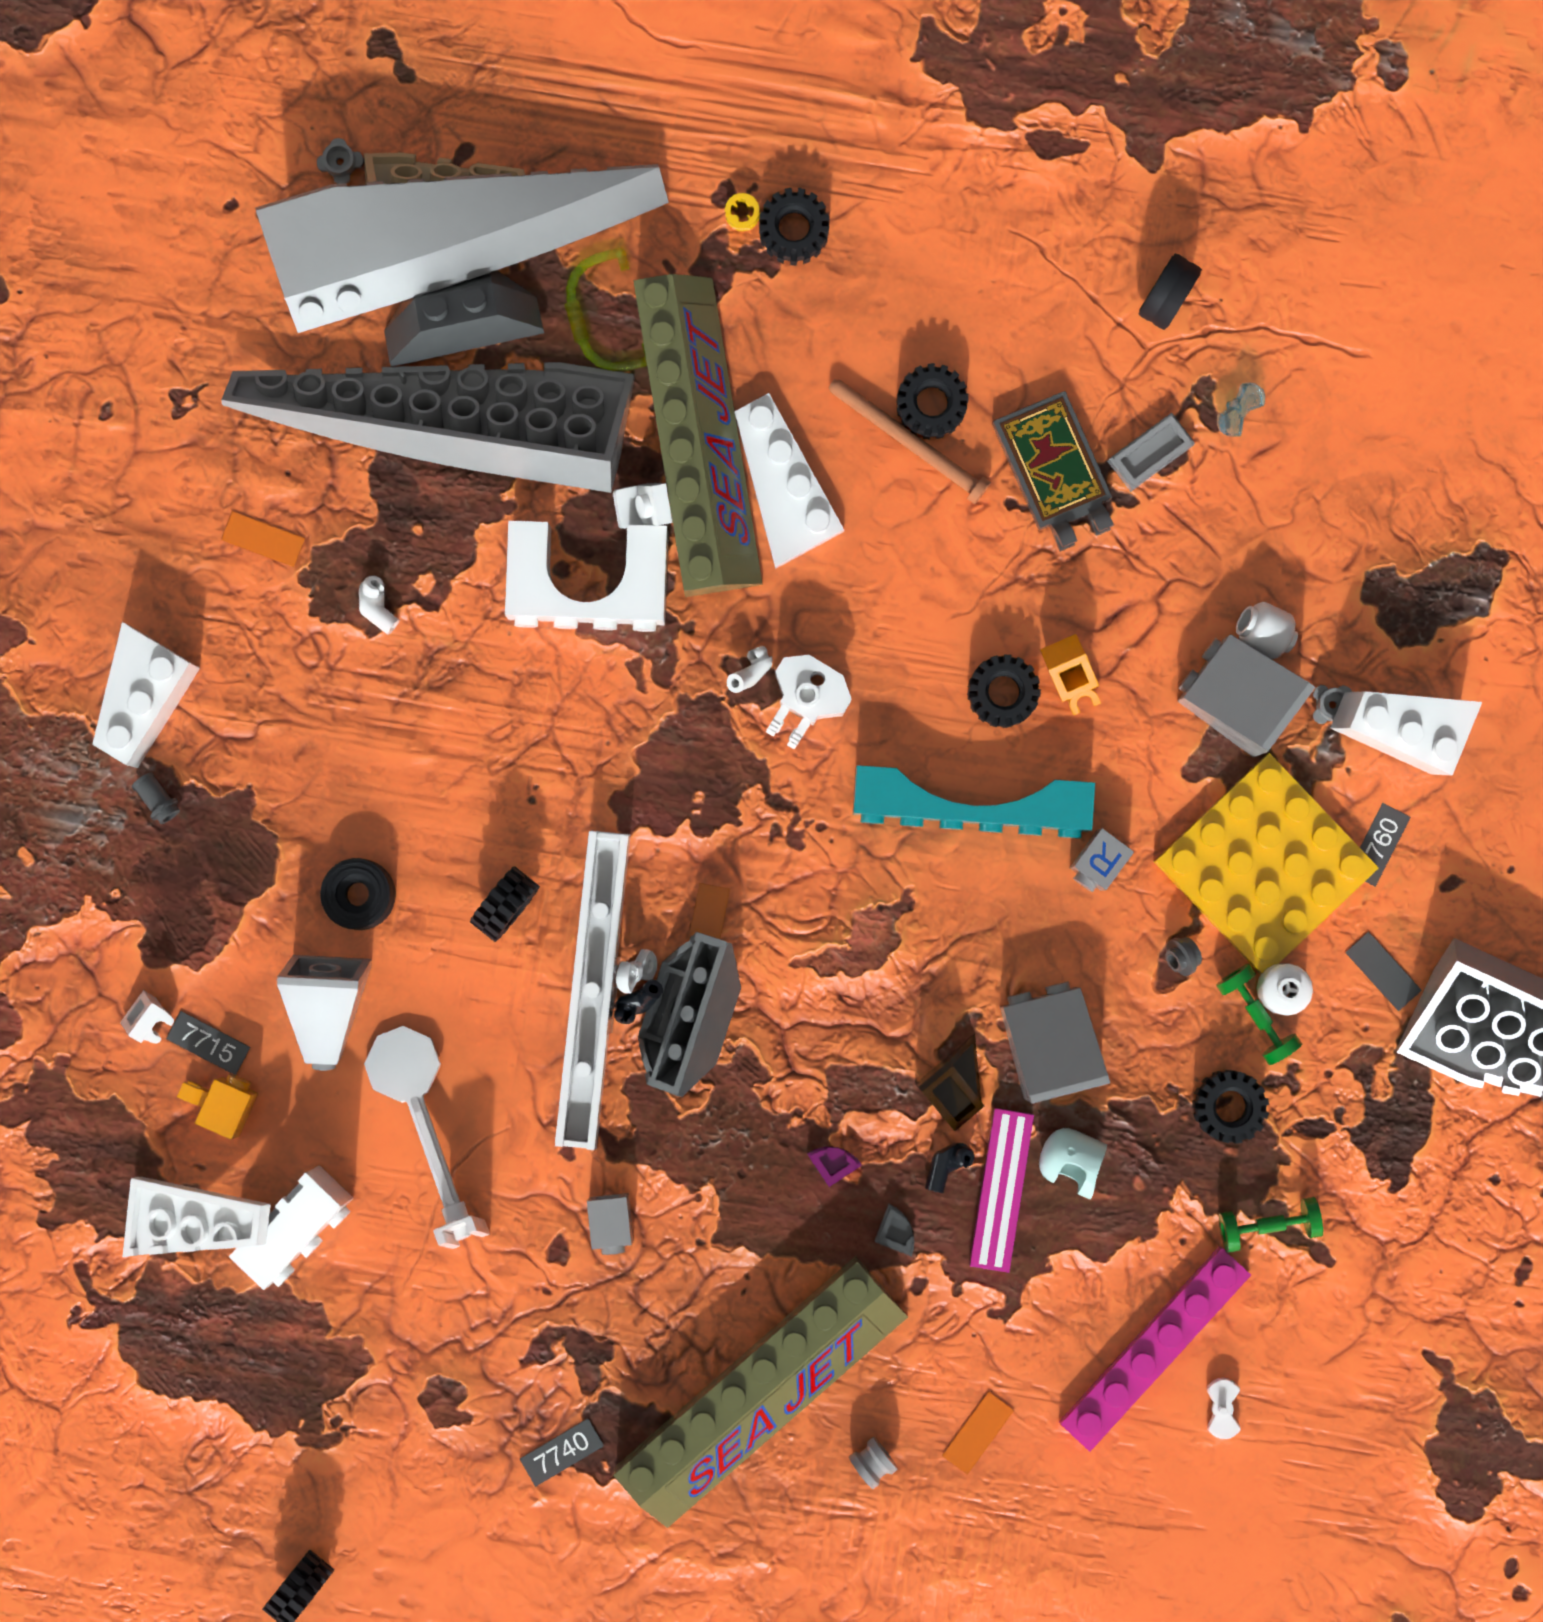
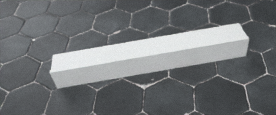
(591, 989)

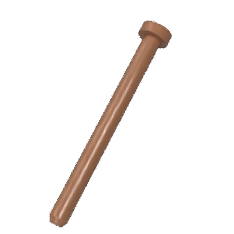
(910, 440)

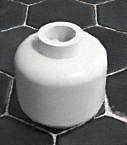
(1267, 629)
(1271, 989)

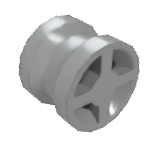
(873, 1462)

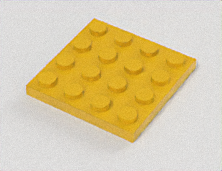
(1266, 864)

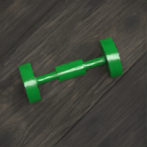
(1281, 1048)
(1310, 1217)

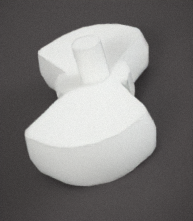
(632, 972)
(1222, 1393)

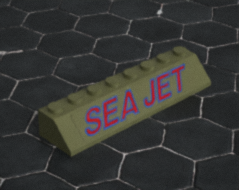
(697, 433)
(759, 1393)

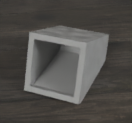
(1244, 694)
(1053, 1043)

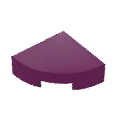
(833, 1163)

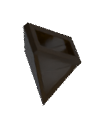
(955, 1085)

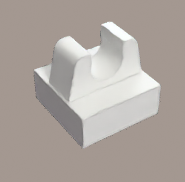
(143, 1016)

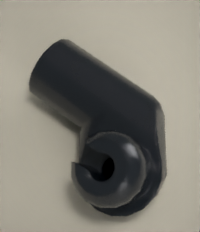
(637, 1002)
(946, 1161)

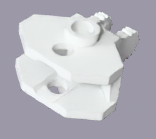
(805, 698)

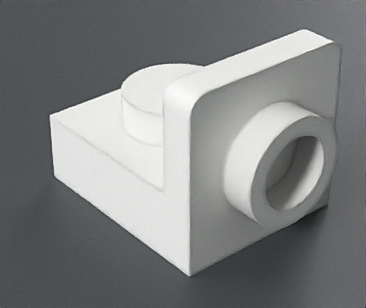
(642, 505)

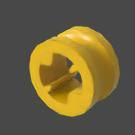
(751, 204)

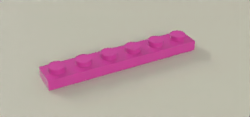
(1154, 1348)

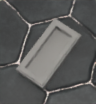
(1151, 452)

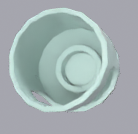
(1074, 1156)

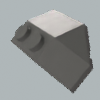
(461, 319)
(691, 1017)

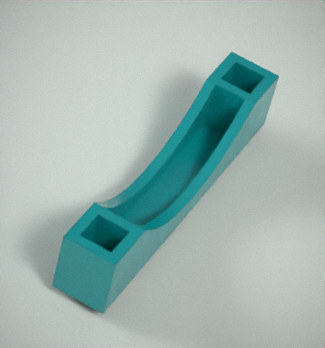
(1057, 806)

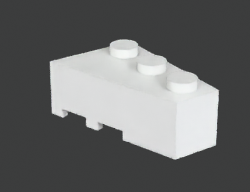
(139, 695)
(1408, 727)
(295, 1228)

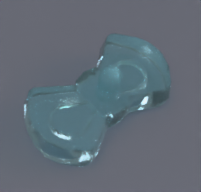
(1248, 398)

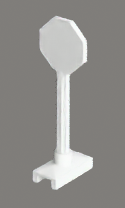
(403, 1068)

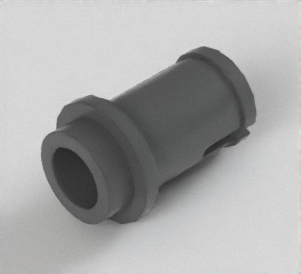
(156, 798)

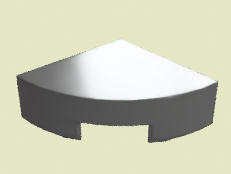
(896, 1231)

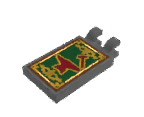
(1055, 468)

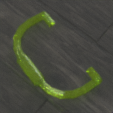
(576, 316)

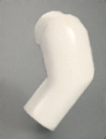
(372, 604)
(752, 674)

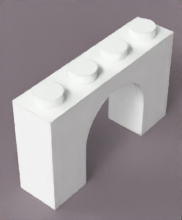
(636, 600)

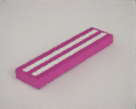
(1001, 1190)

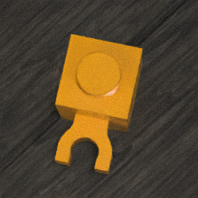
(1071, 671)
(223, 1106)

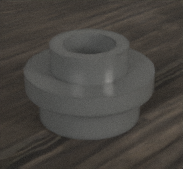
(1183, 955)

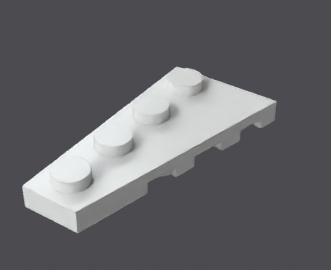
(787, 491)
(188, 1219)

